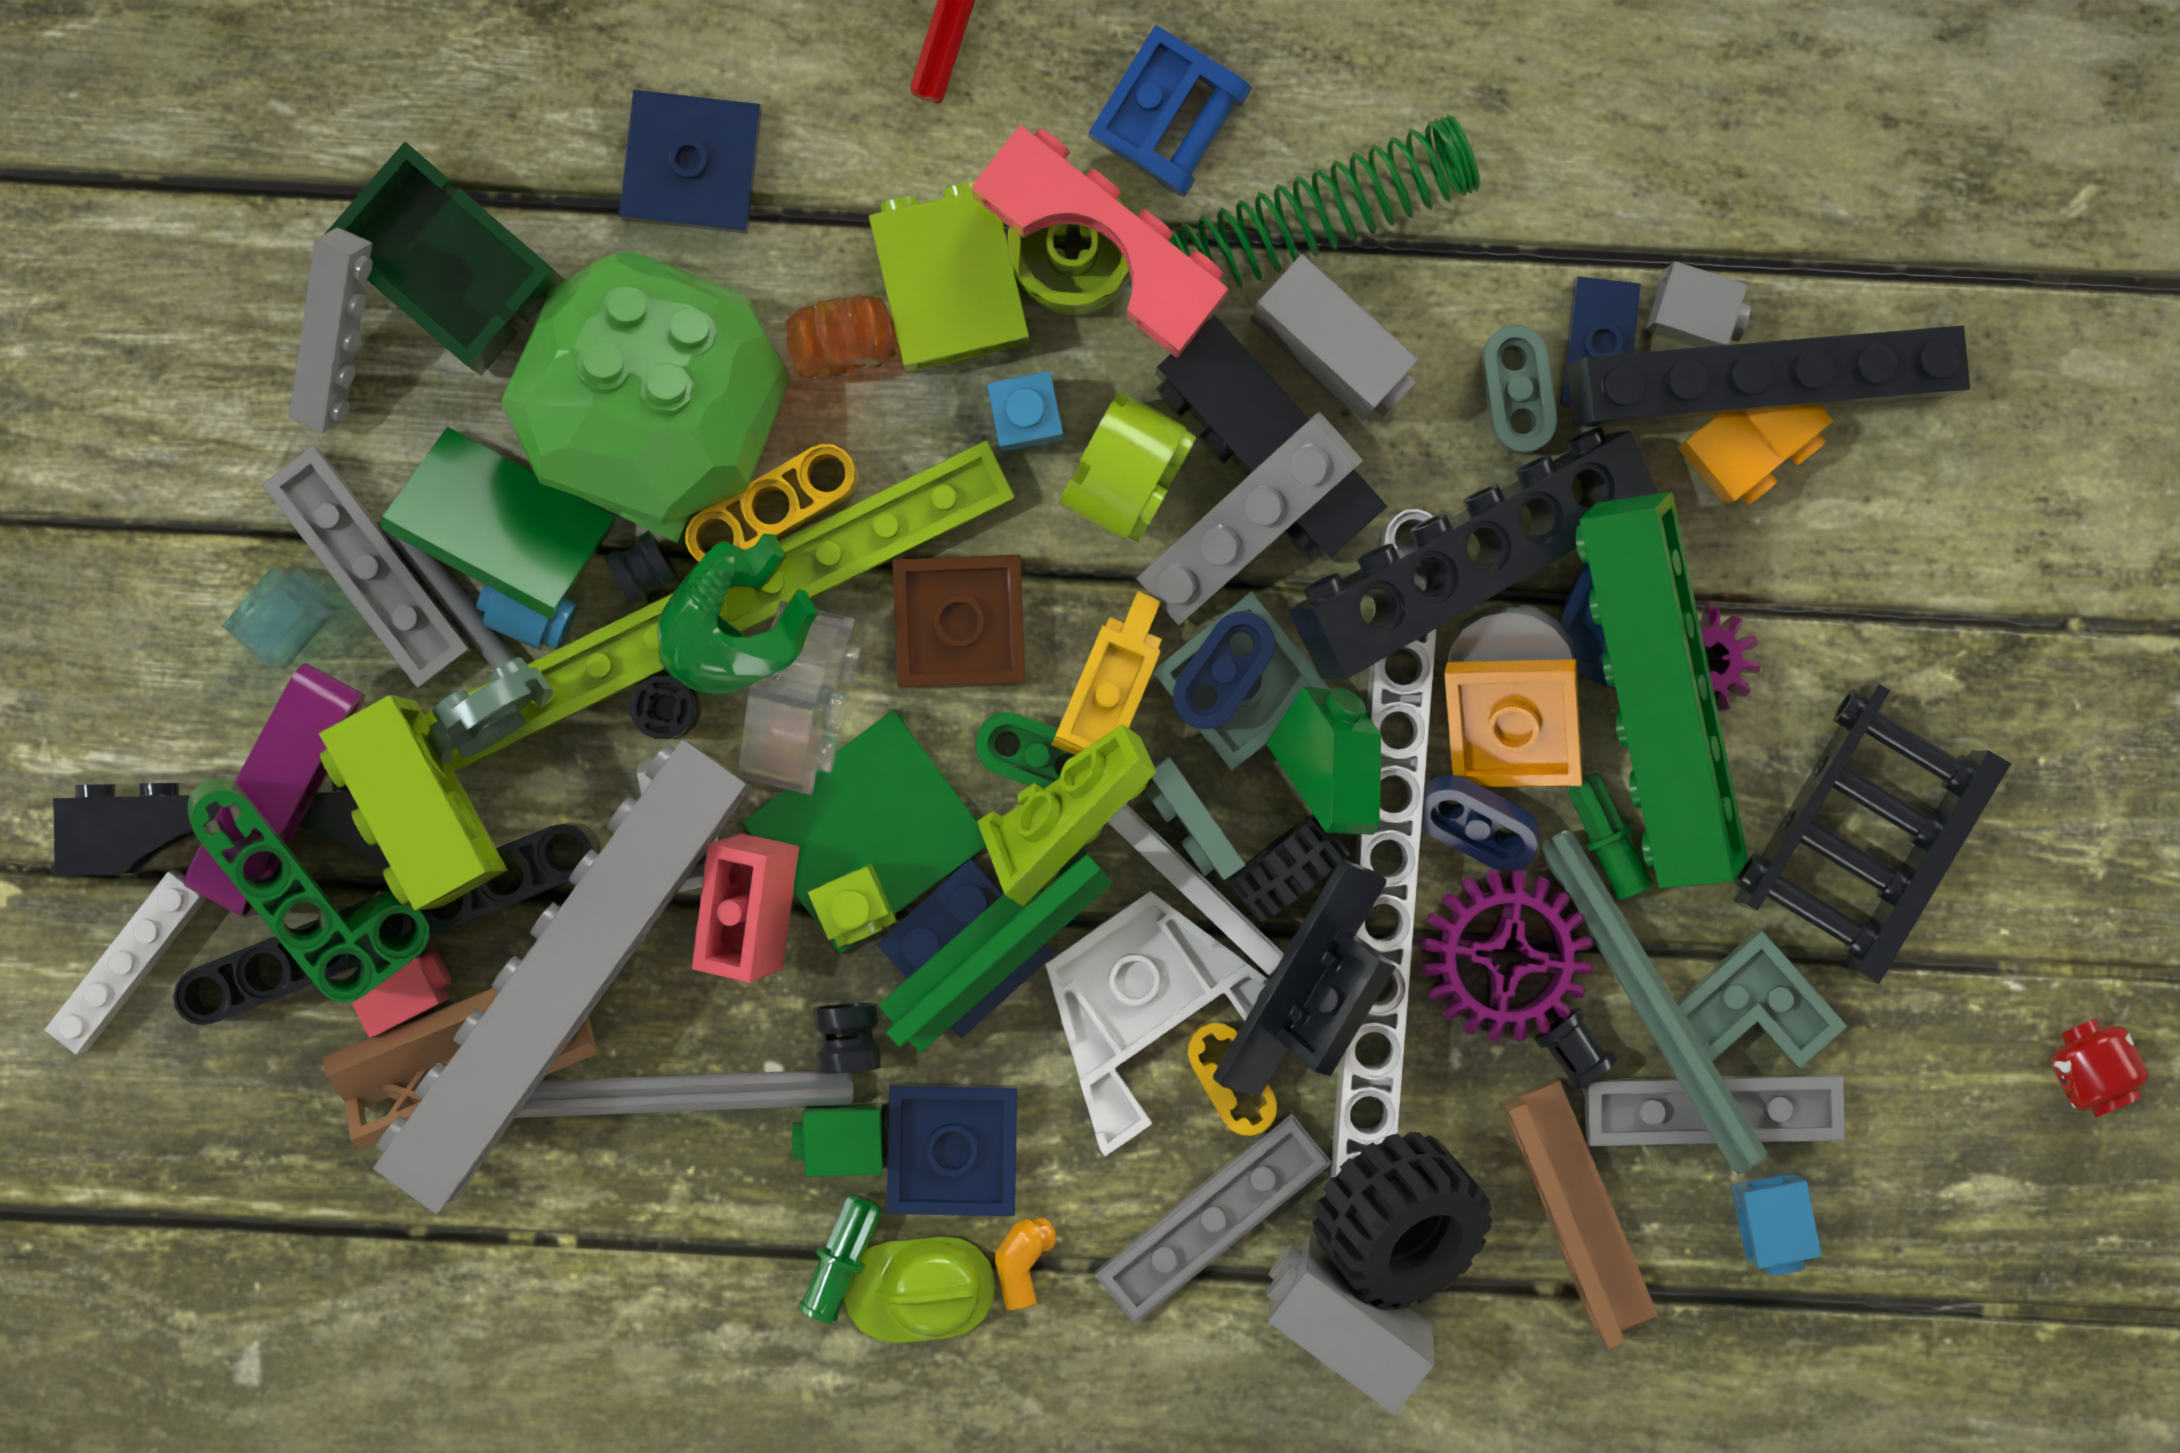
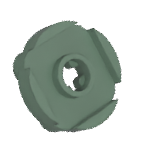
(488, 714)

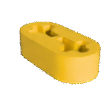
(1222, 1097)

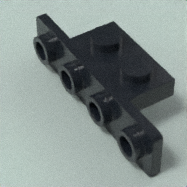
(1316, 990)

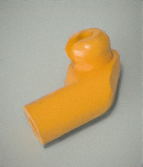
(1016, 1257)

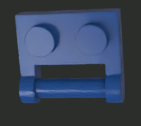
(1151, 99)

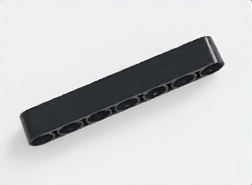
(239, 974)

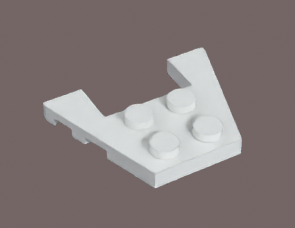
(1129, 988)

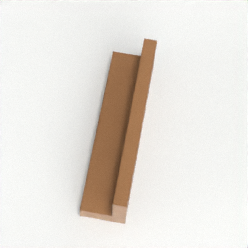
(400, 1059)
(1578, 1211)

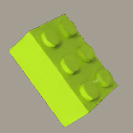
(410, 804)

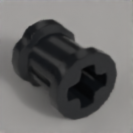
(1576, 1050)

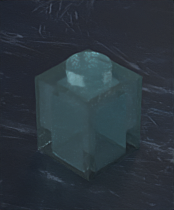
(280, 616)

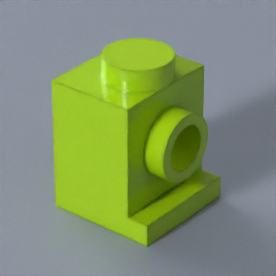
(852, 906)

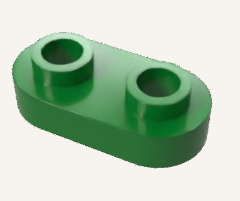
(1035, 756)

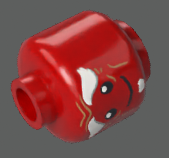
(2099, 1068)

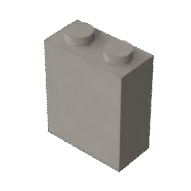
(1335, 340)
(1370, 1347)

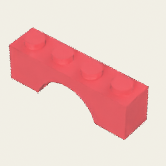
(1037, 188)

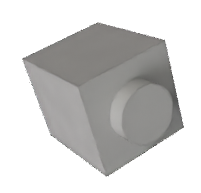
(1698, 307)

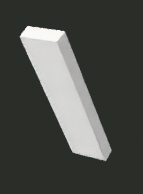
(1196, 888)

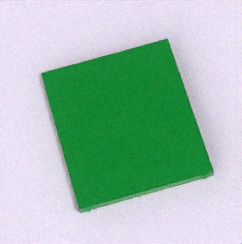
(877, 808)

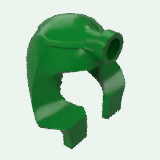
(707, 649)

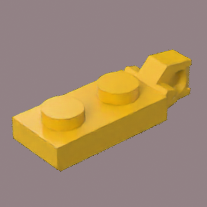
(1112, 678)

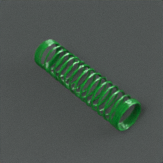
(1454, 154)

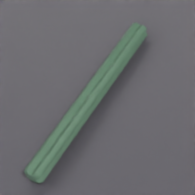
(1653, 1002)

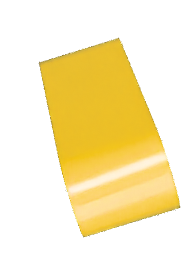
(792, 479)

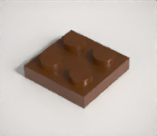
(959, 621)

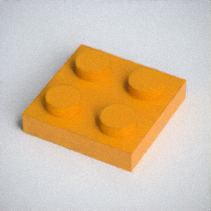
(1515, 722)

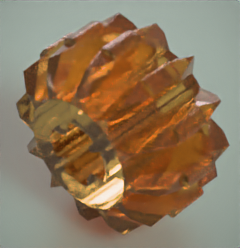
(840, 337)

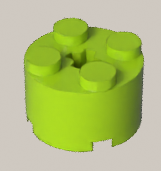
(1067, 284)
(1125, 466)

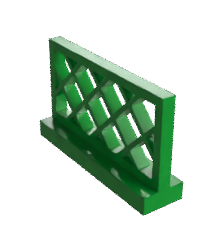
(988, 954)

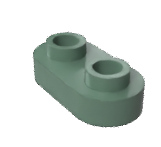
(1519, 390)

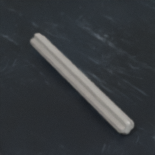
(689, 1093)

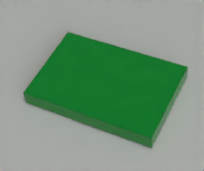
(497, 523)

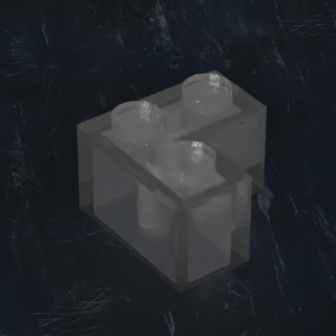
(795, 708)

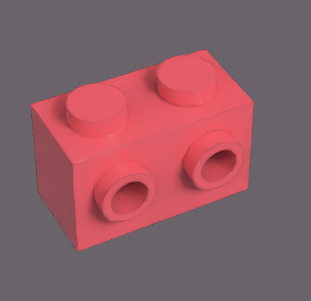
(745, 907)

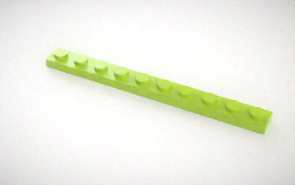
(814, 562)

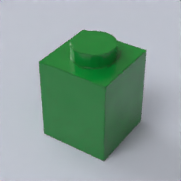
(840, 1140)

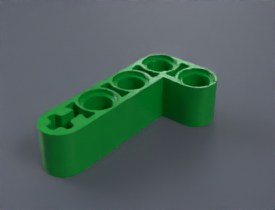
(293, 885)

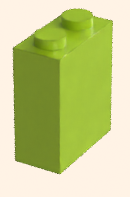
(947, 279)

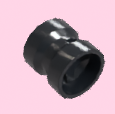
(674, 704)
(851, 1052)

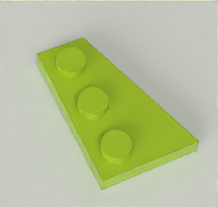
(1057, 821)

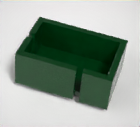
(446, 260)

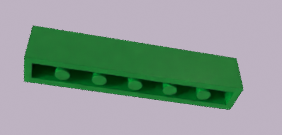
(1662, 690)

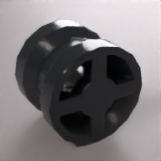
(643, 570)

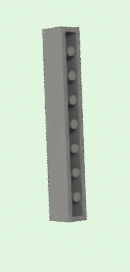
(561, 977)

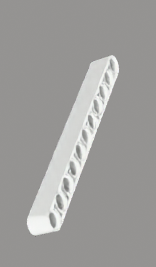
(1404, 828)

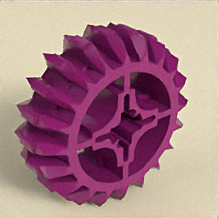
(1504, 985)

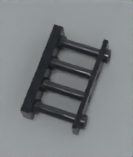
(1902, 888)

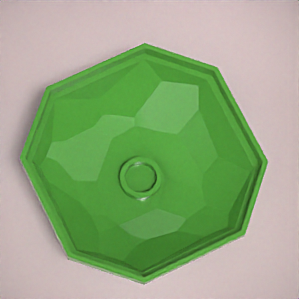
(646, 389)

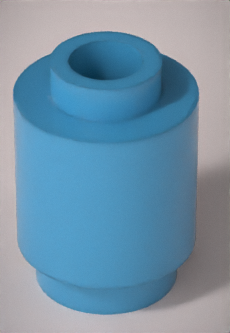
(524, 623)

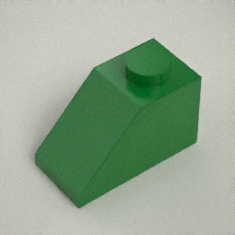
(1332, 758)

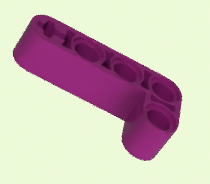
(279, 777)

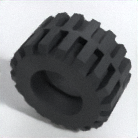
(1402, 1220)

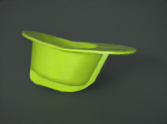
(921, 1290)

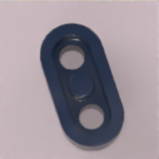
(1222, 670)
(1476, 823)

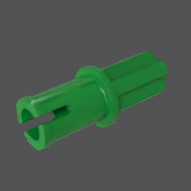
(1609, 836)
(840, 1259)

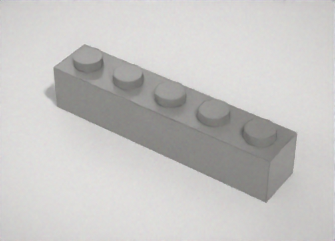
(330, 329)

